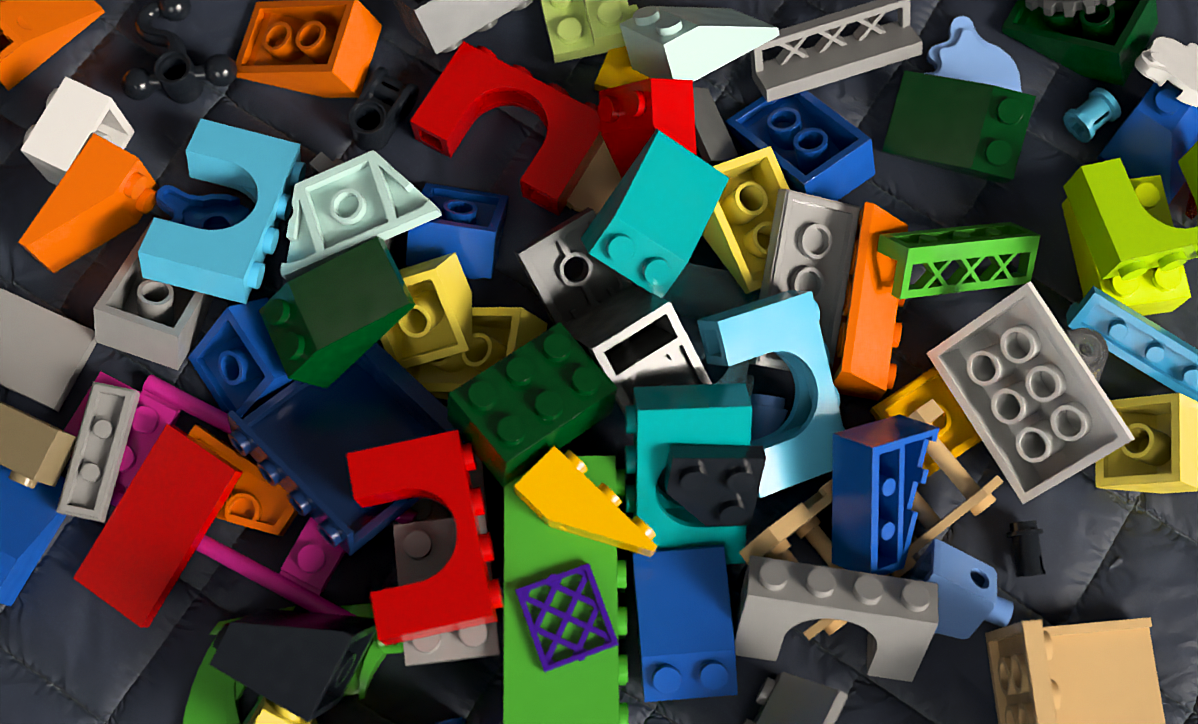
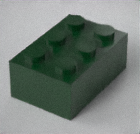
(531, 403)

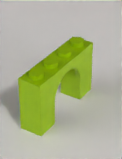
(1119, 229)

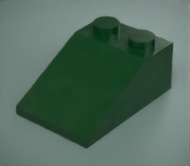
(1093, 44)
(959, 125)
(336, 313)

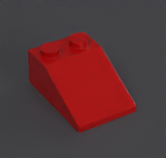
(637, 109)

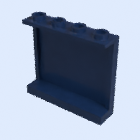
(309, 429)

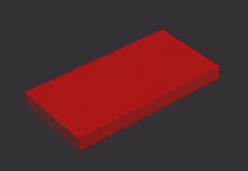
(157, 525)

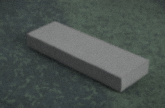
(98, 452)

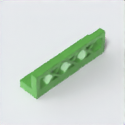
(967, 246)

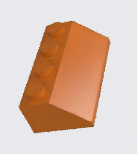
(869, 312)

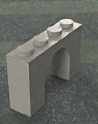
(784, 593)

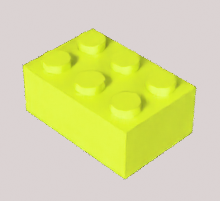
(1150, 292)

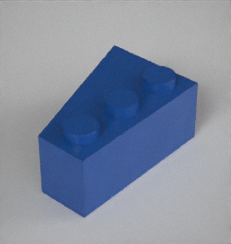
(874, 492)

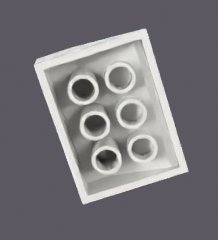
(1029, 394)

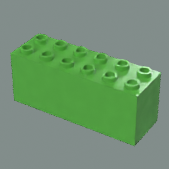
(532, 551)

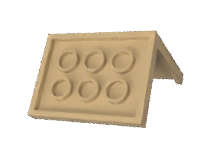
(1075, 673)

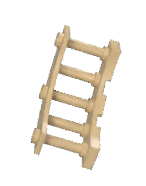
(805, 523)

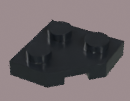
(716, 481)

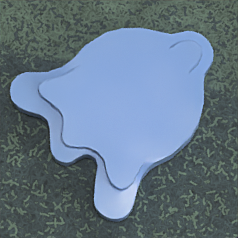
(972, 58)

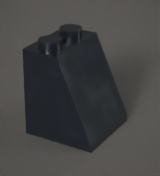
(294, 656)

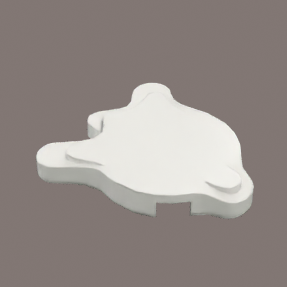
(1173, 62)

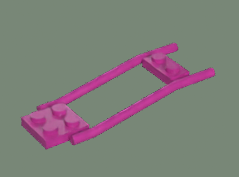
(310, 559)

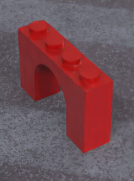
(480, 82)
(462, 590)

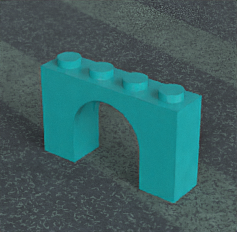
(682, 417)

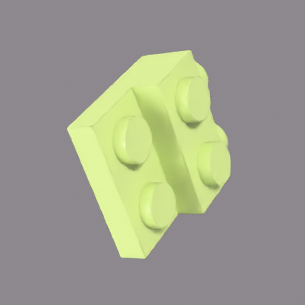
(584, 26)

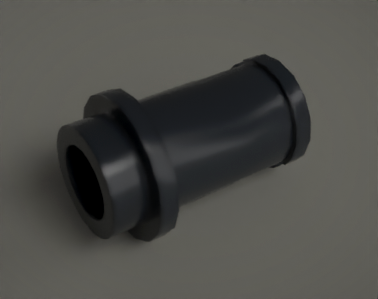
(1027, 548)

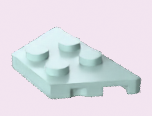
(349, 208)

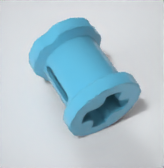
(1092, 114)

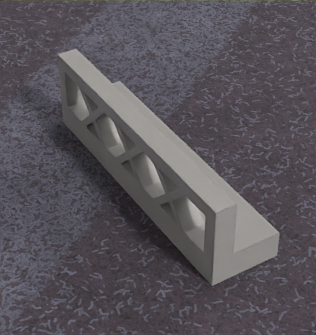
(833, 55)

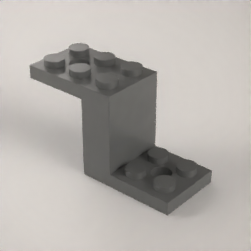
(618, 324)

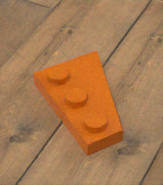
(252, 500)

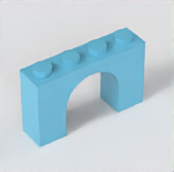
(231, 258)
(791, 330)

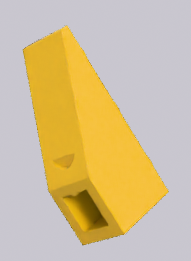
(572, 503)

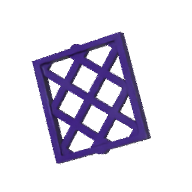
(554, 582)

